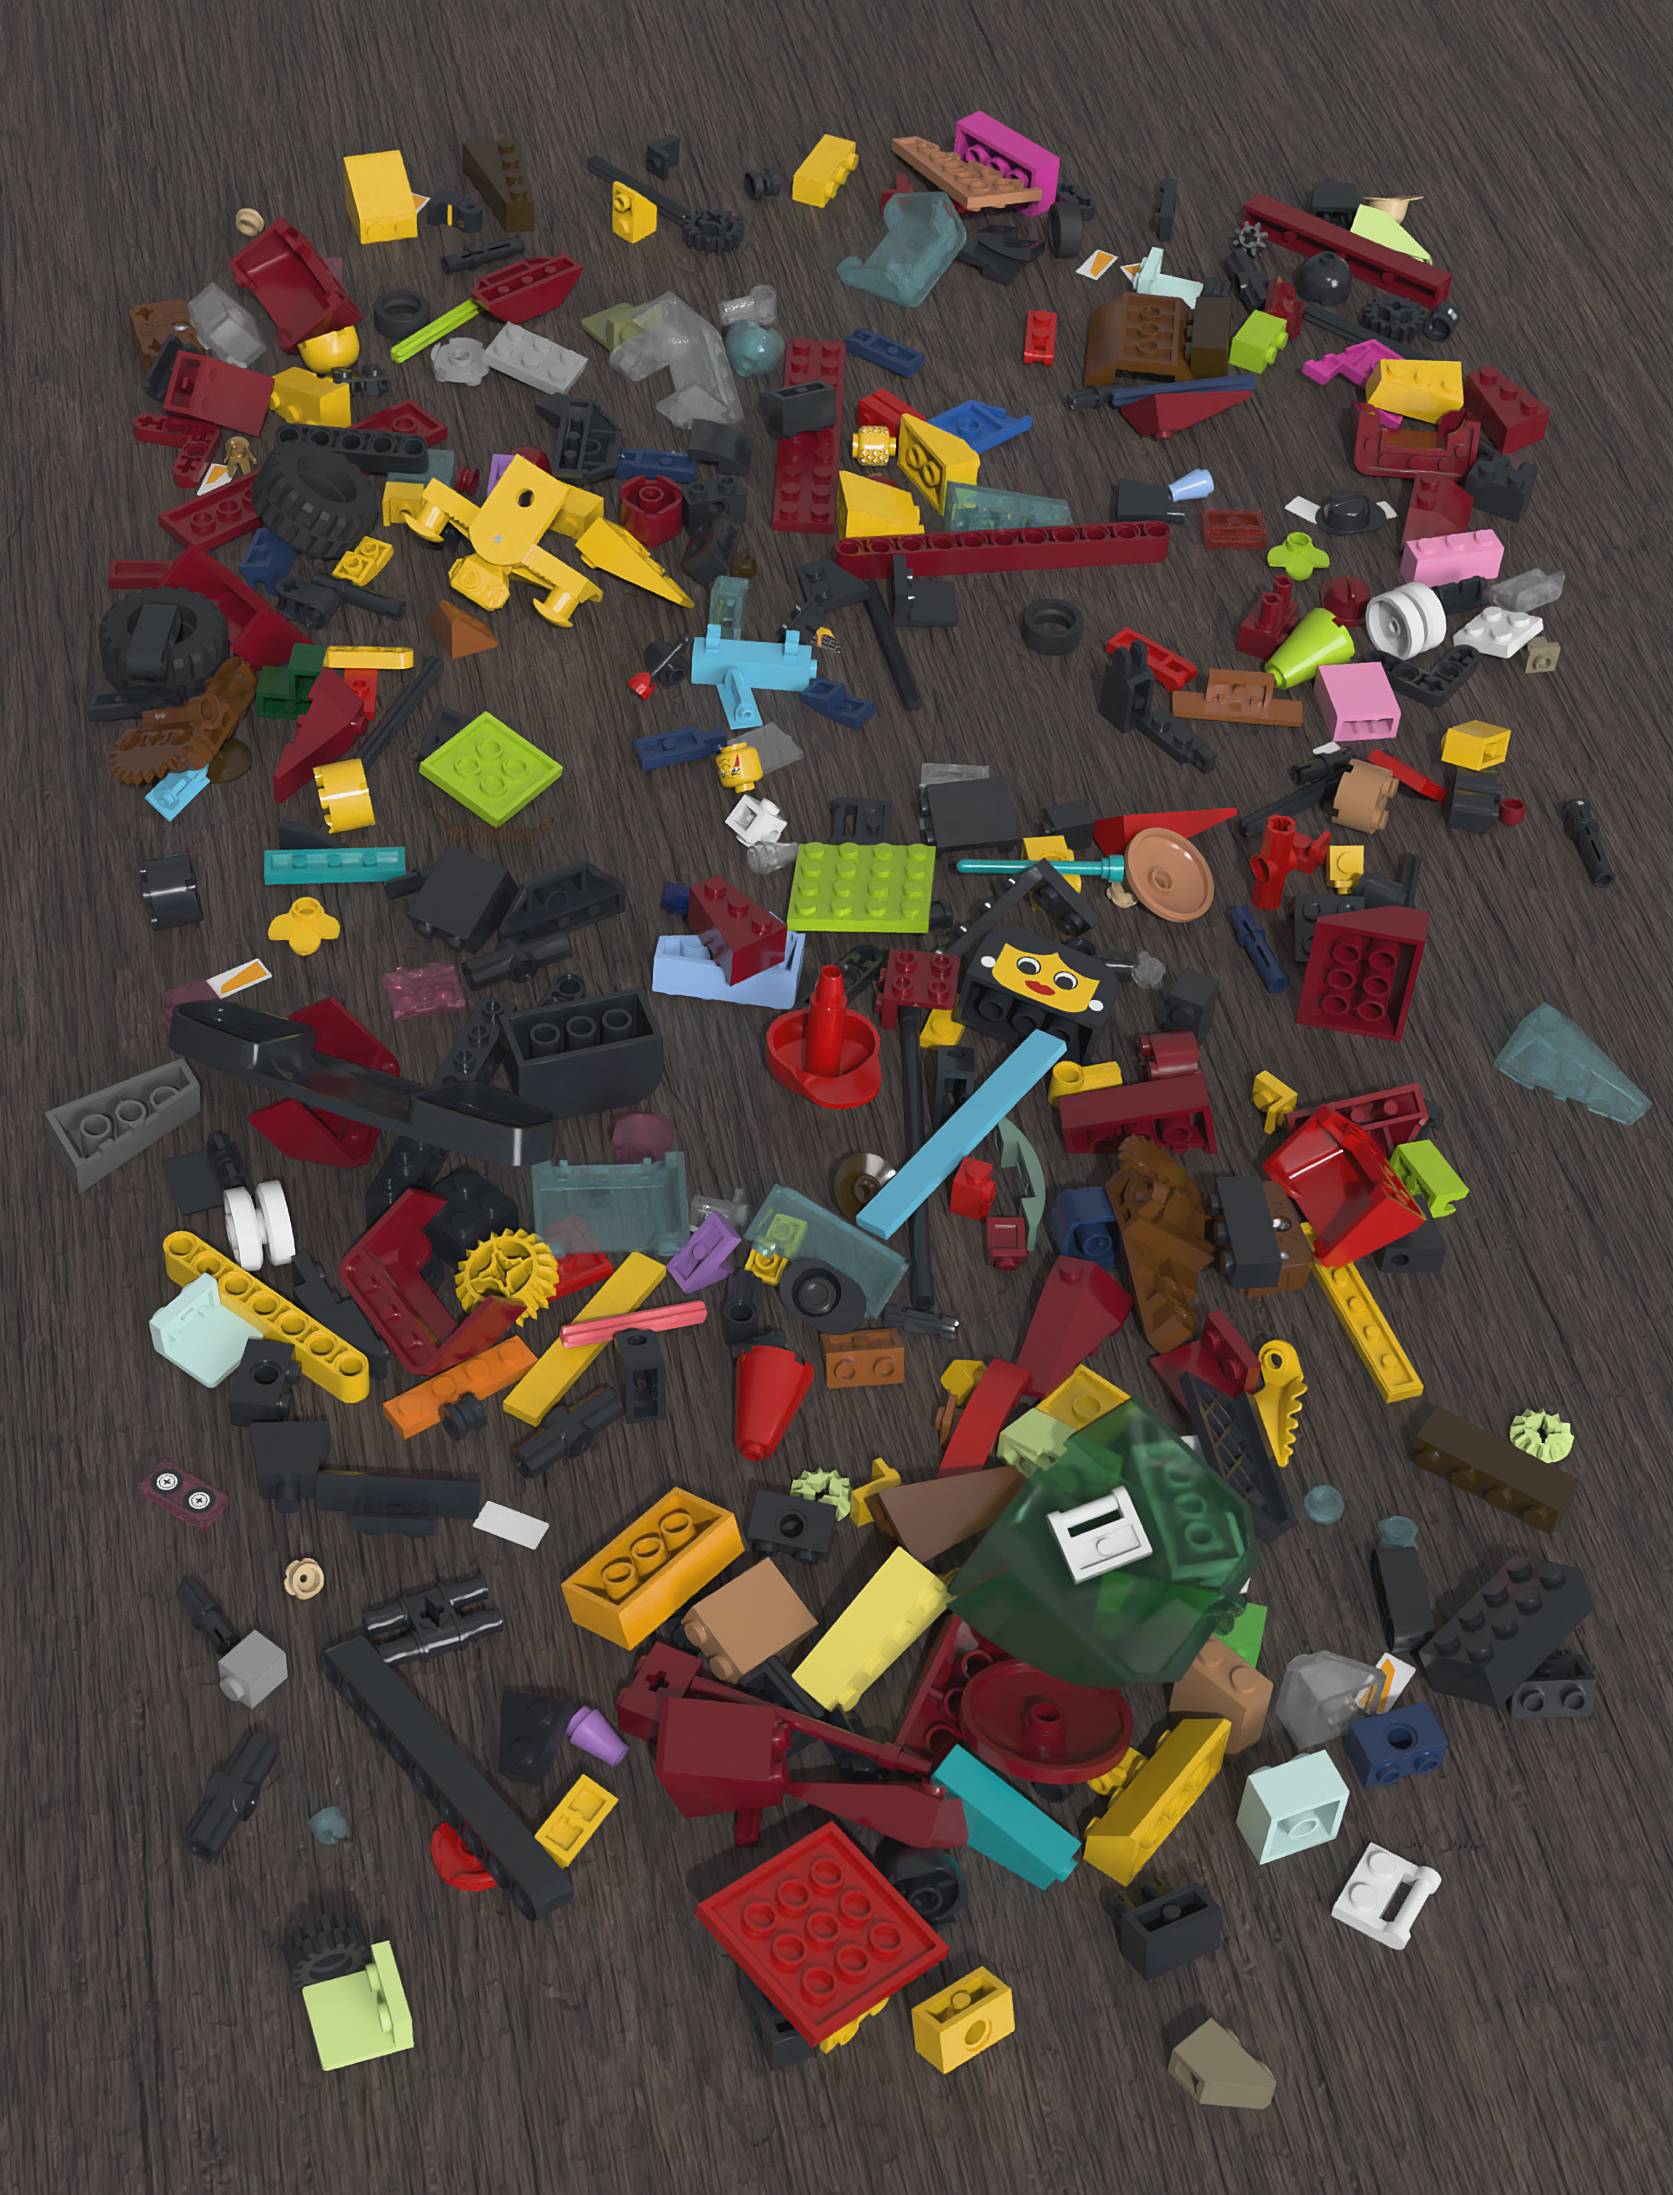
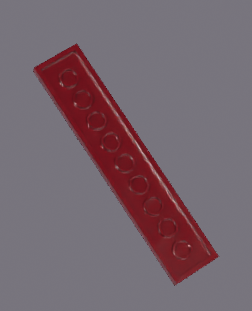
(810, 460)
(229, 508)

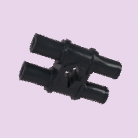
(433, 1621)

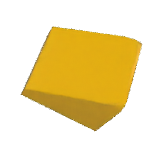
(963, 1378)

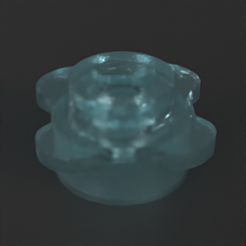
(1398, 1527)

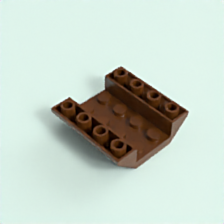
(1138, 335)

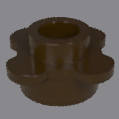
(744, 566)

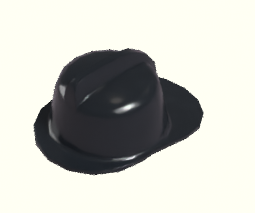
(1349, 513)
(822, 1296)

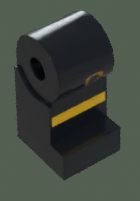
(455, 211)

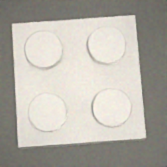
(1499, 631)

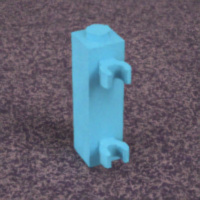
(762, 663)

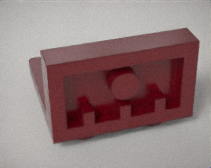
(1217, 1358)

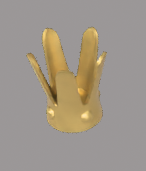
(238, 452)

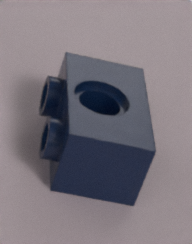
(1411, 1728)

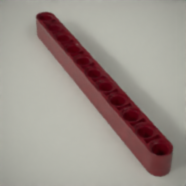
(1006, 549)

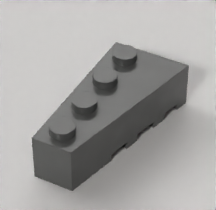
(120, 1121)

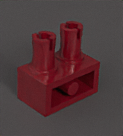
(1269, 621)

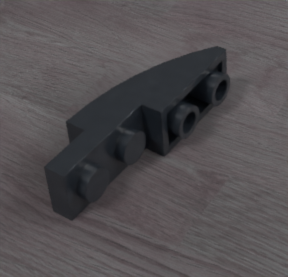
(342, 1318)

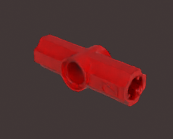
(1273, 862)

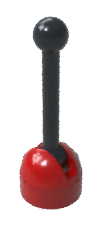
(644, 682)

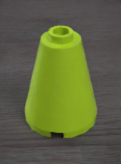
(1311, 644)

